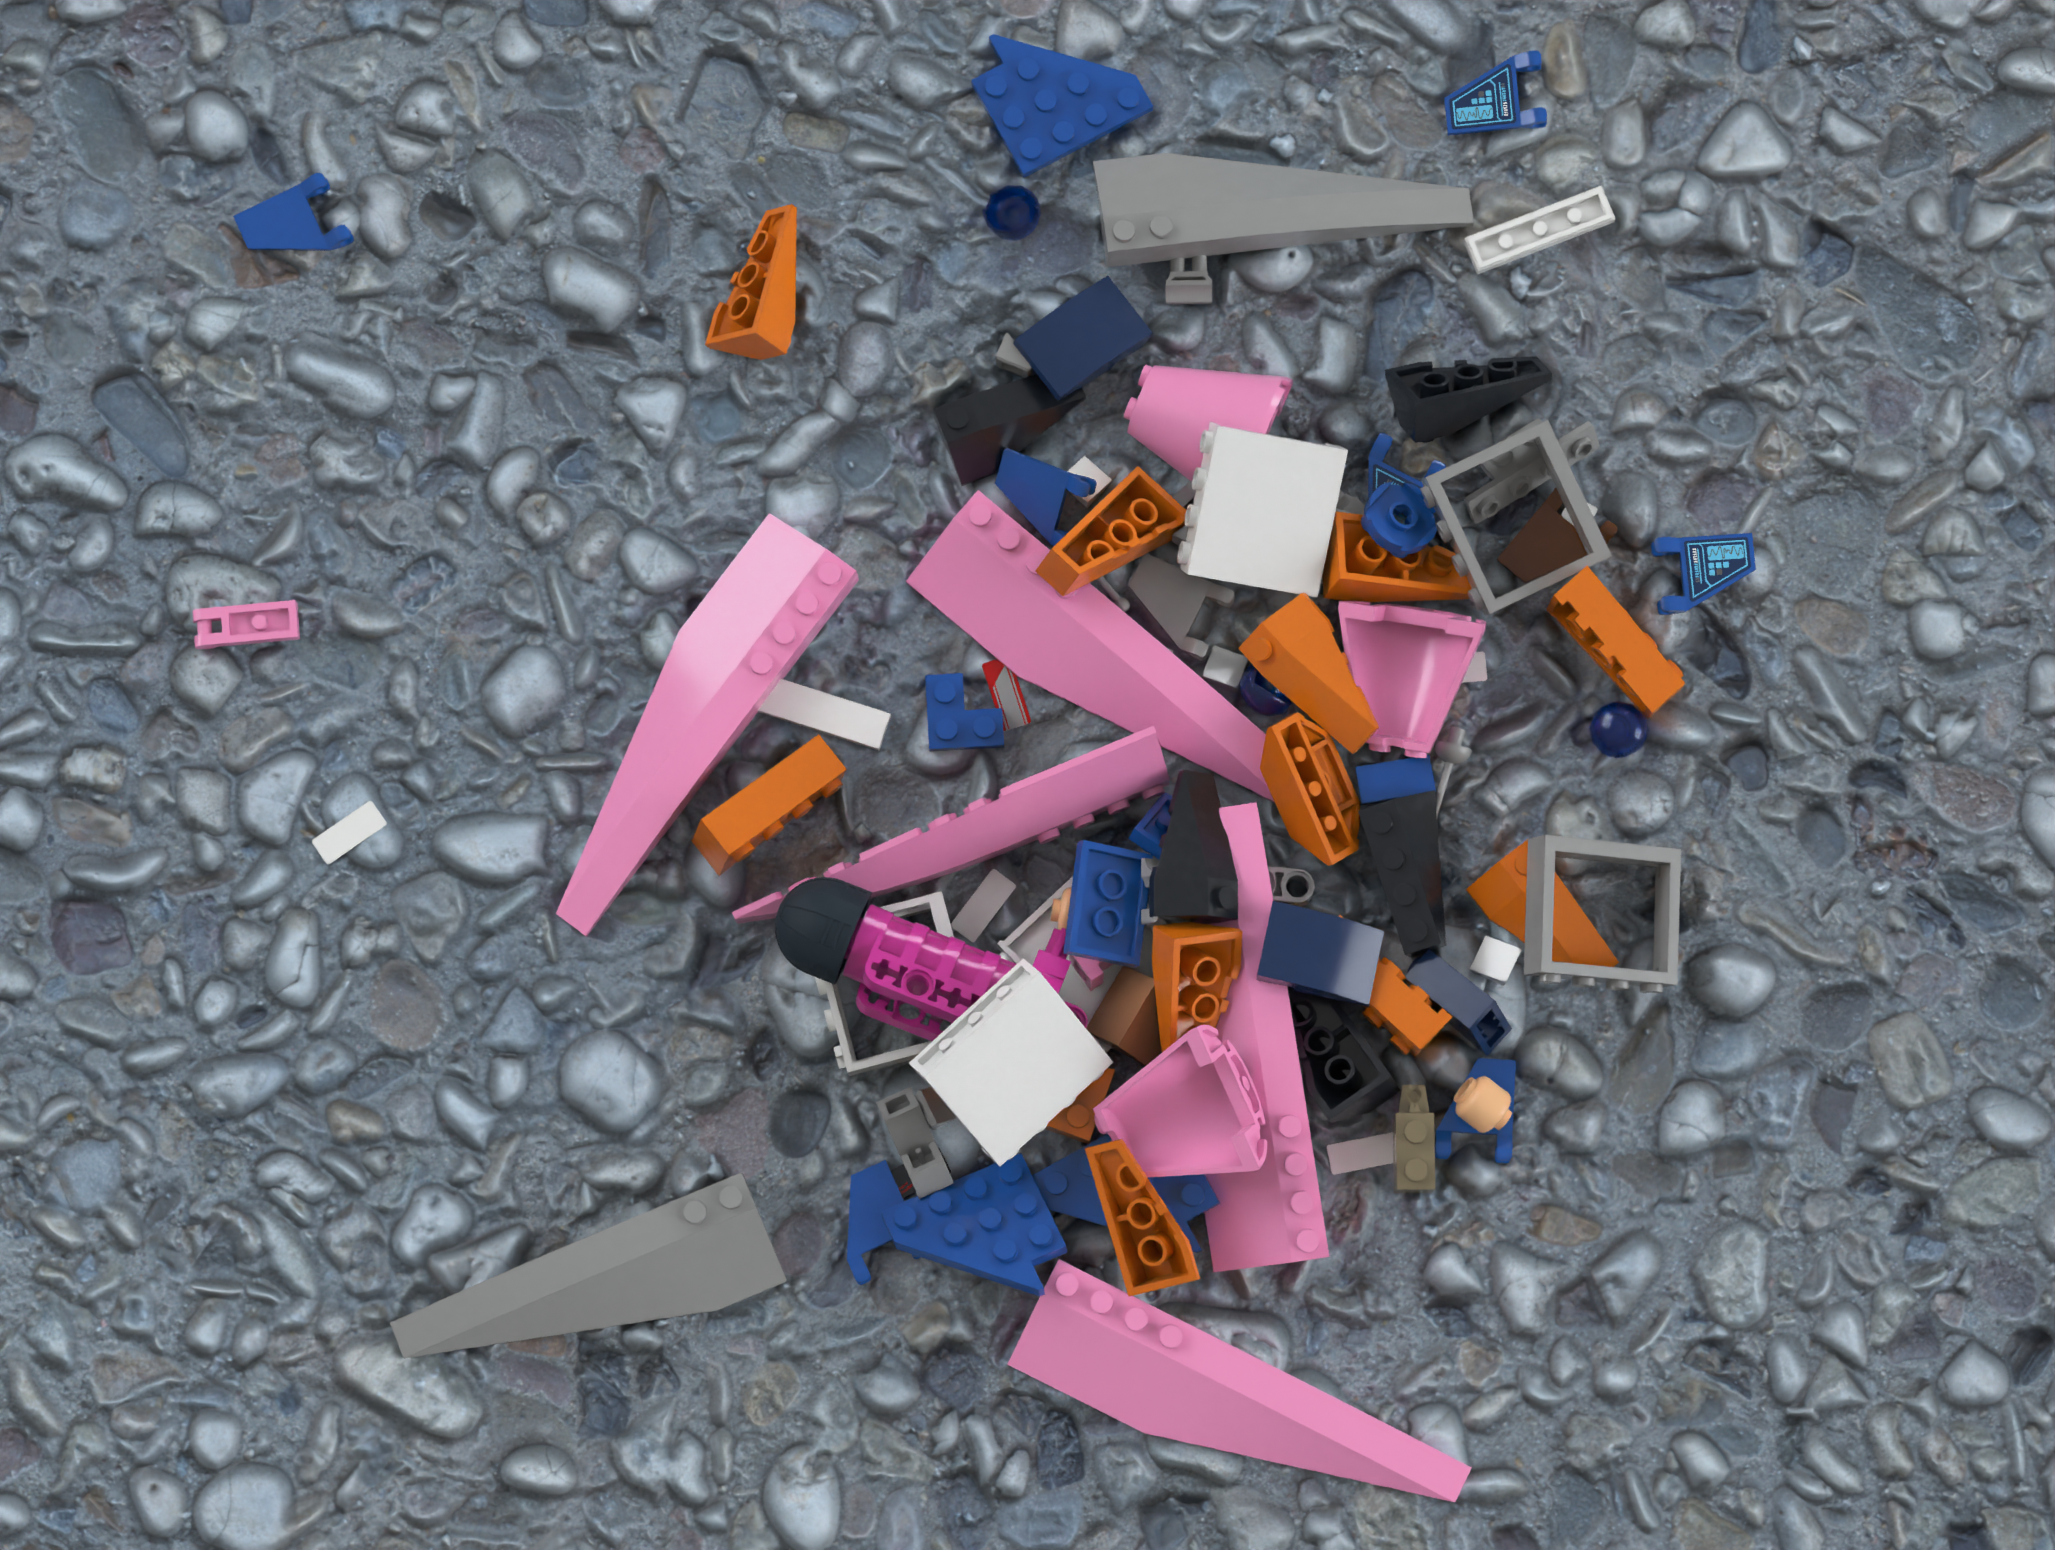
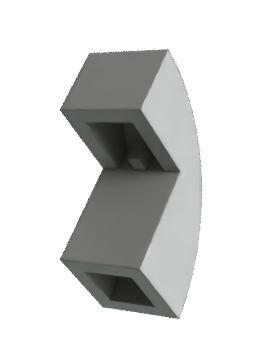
(915, 1142)

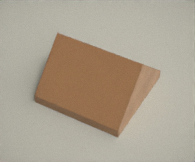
(1129, 1017)

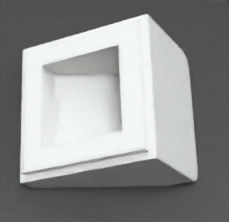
(1086, 468)
(1495, 960)

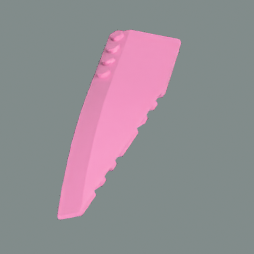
(1276, 1210)

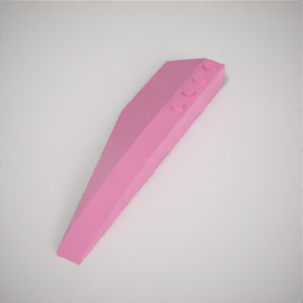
(1080, 644)
(706, 696)
(1023, 813)
(1209, 1393)

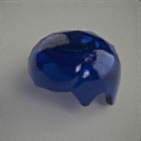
(1012, 212)
(1261, 694)
(1619, 729)

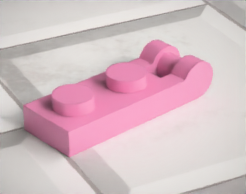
(247, 624)

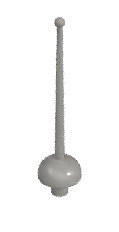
(1451, 753)

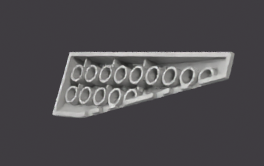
(1210, 206)
(651, 1267)

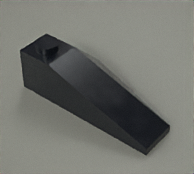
(1196, 864)

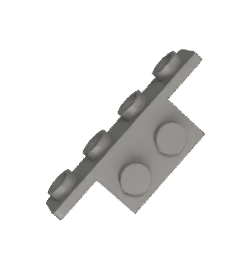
(1523, 470)

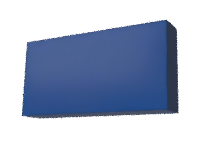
(1394, 779)

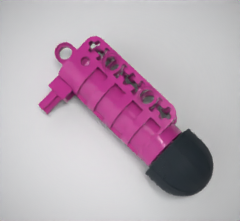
(903, 961)

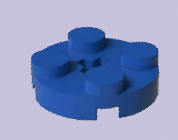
(1387, 531)

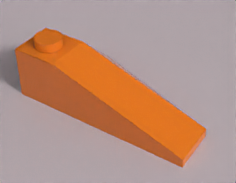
(1305, 664)
(1144, 1233)

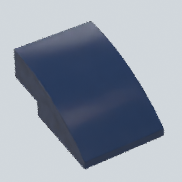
(1083, 338)
(1320, 954)

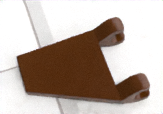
(1547, 542)

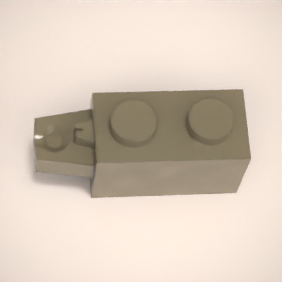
(1413, 1142)

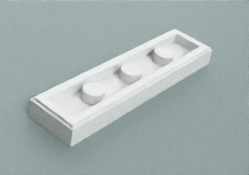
(1539, 230)
(827, 714)

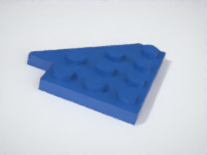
(1054, 102)
(1071, 1190)
(983, 1226)

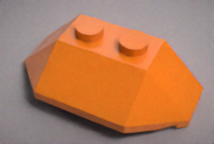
(1311, 788)

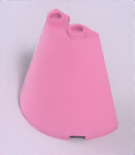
(1182, 402)
(1407, 668)
(1189, 1110)

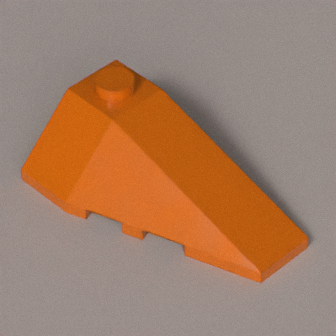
(763, 302)
(1366, 572)
(1503, 901)
(1192, 975)

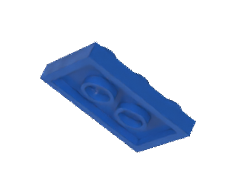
(1106, 904)

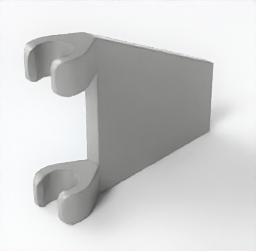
(1176, 600)

